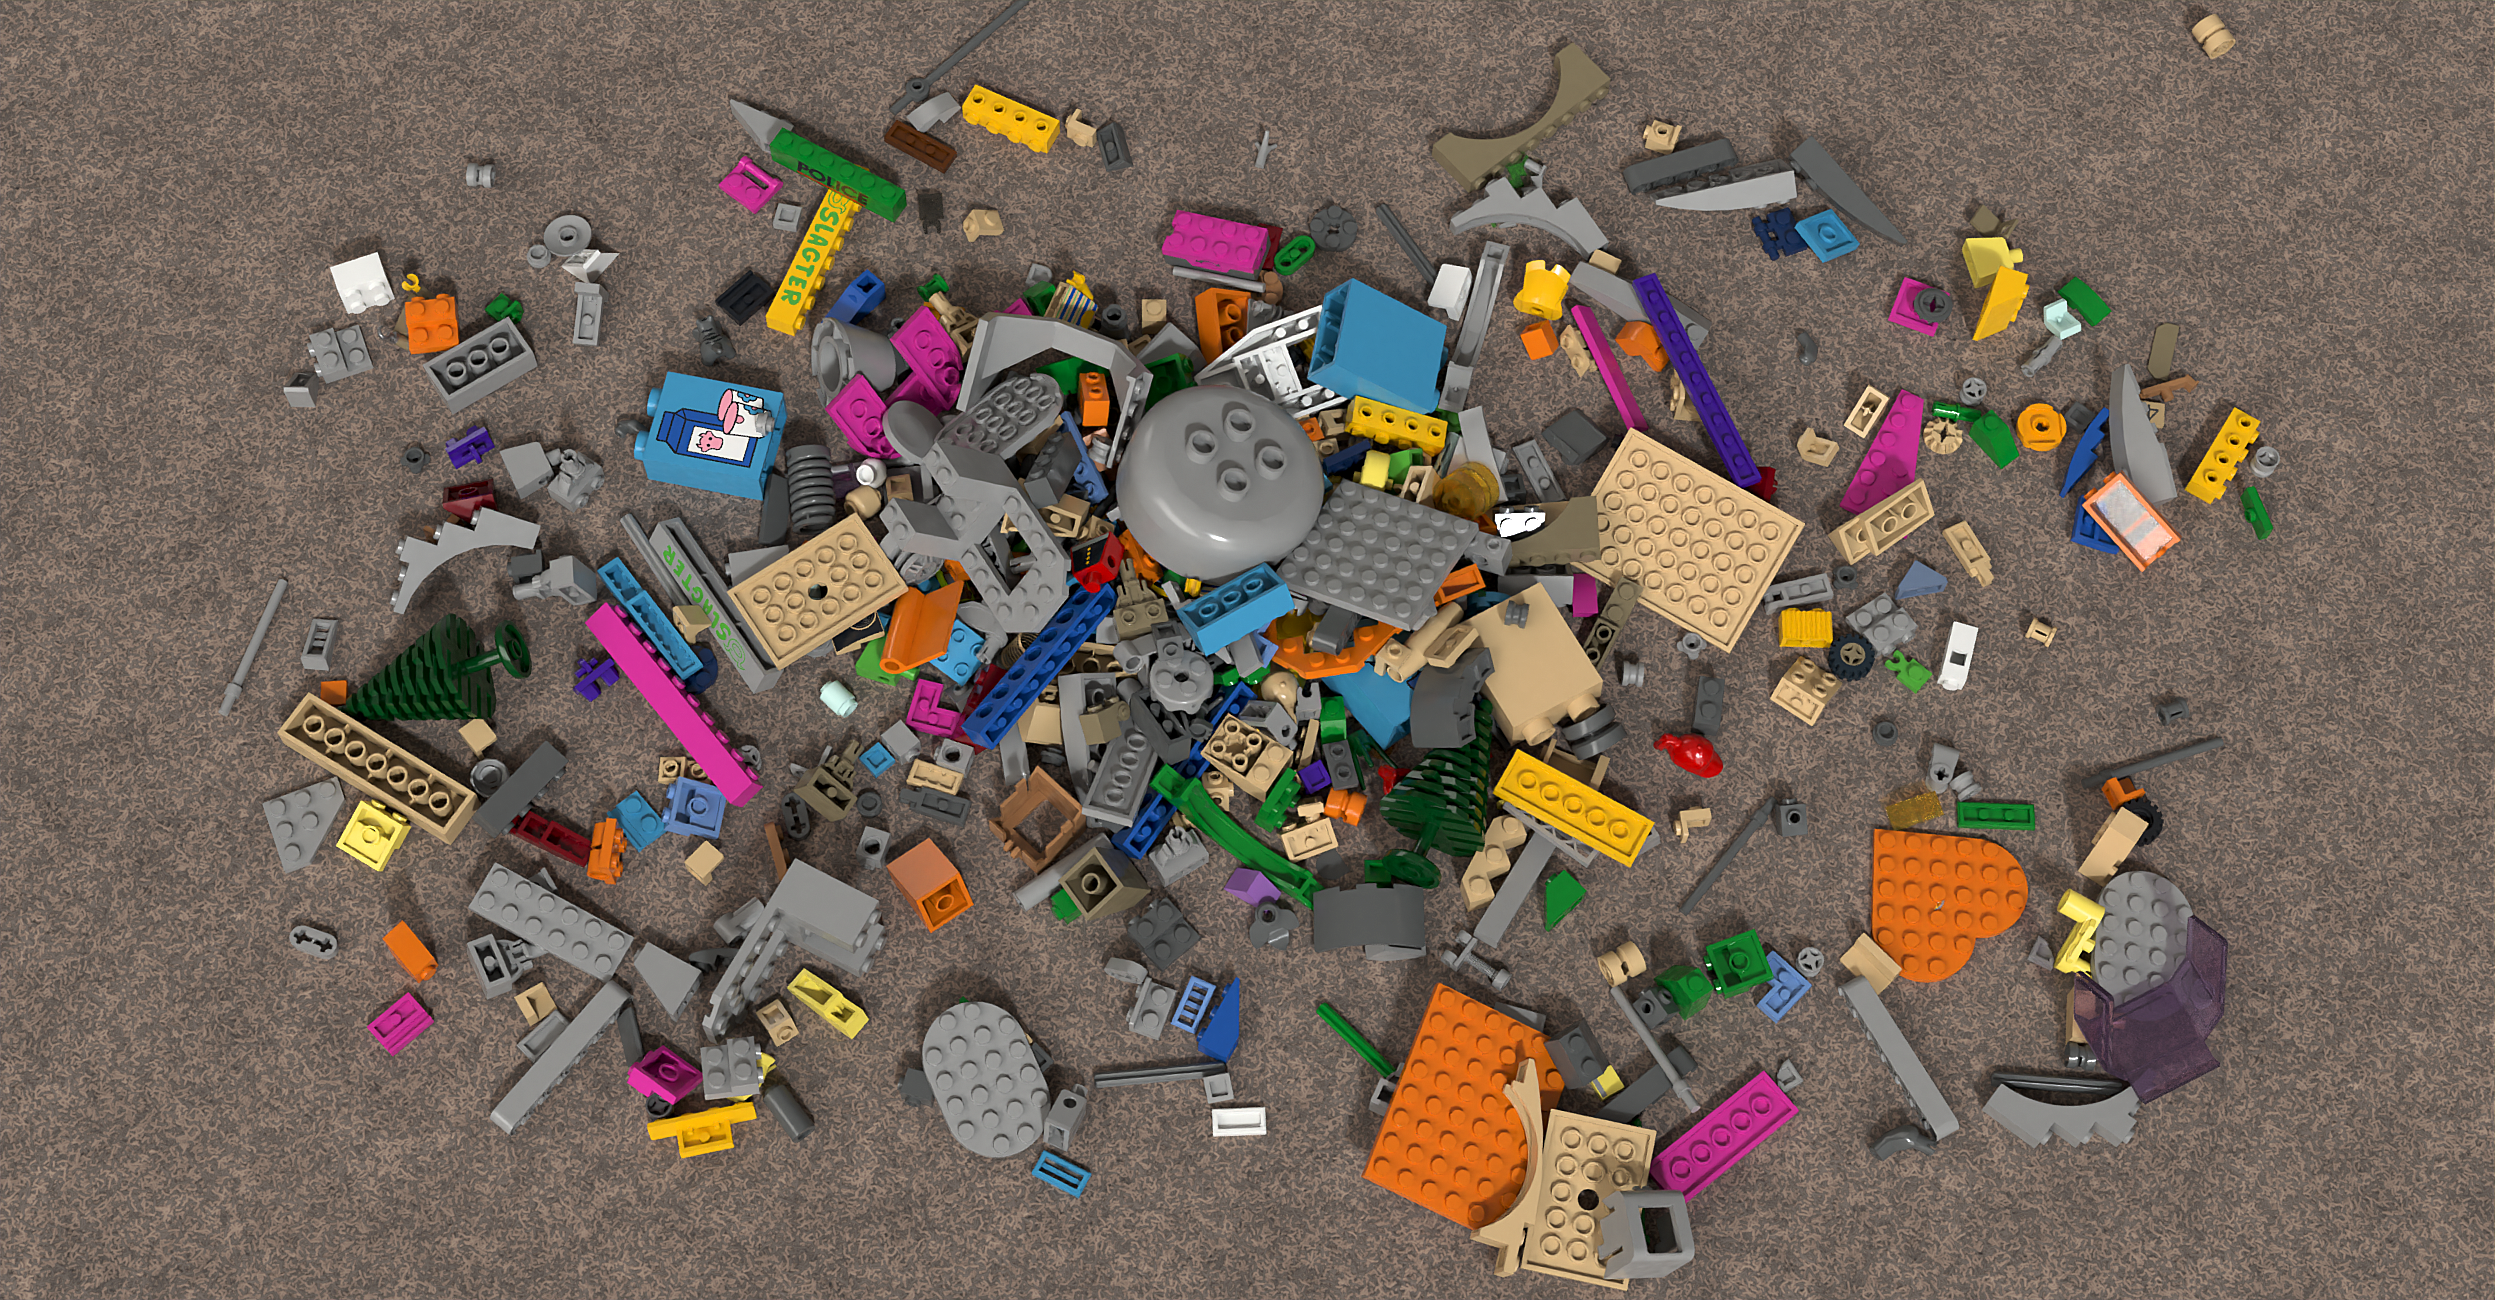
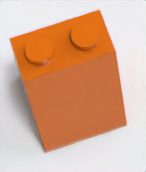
(930, 884)

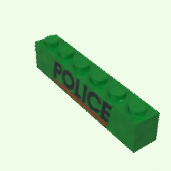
(838, 175)

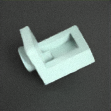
(2059, 320)

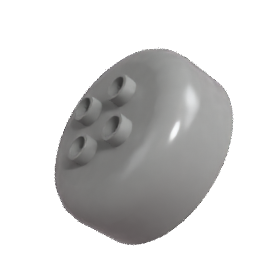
(1219, 483)

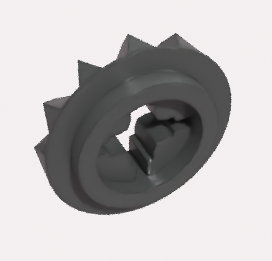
(1942, 303)

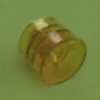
(1467, 491)

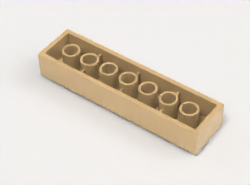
(379, 768)

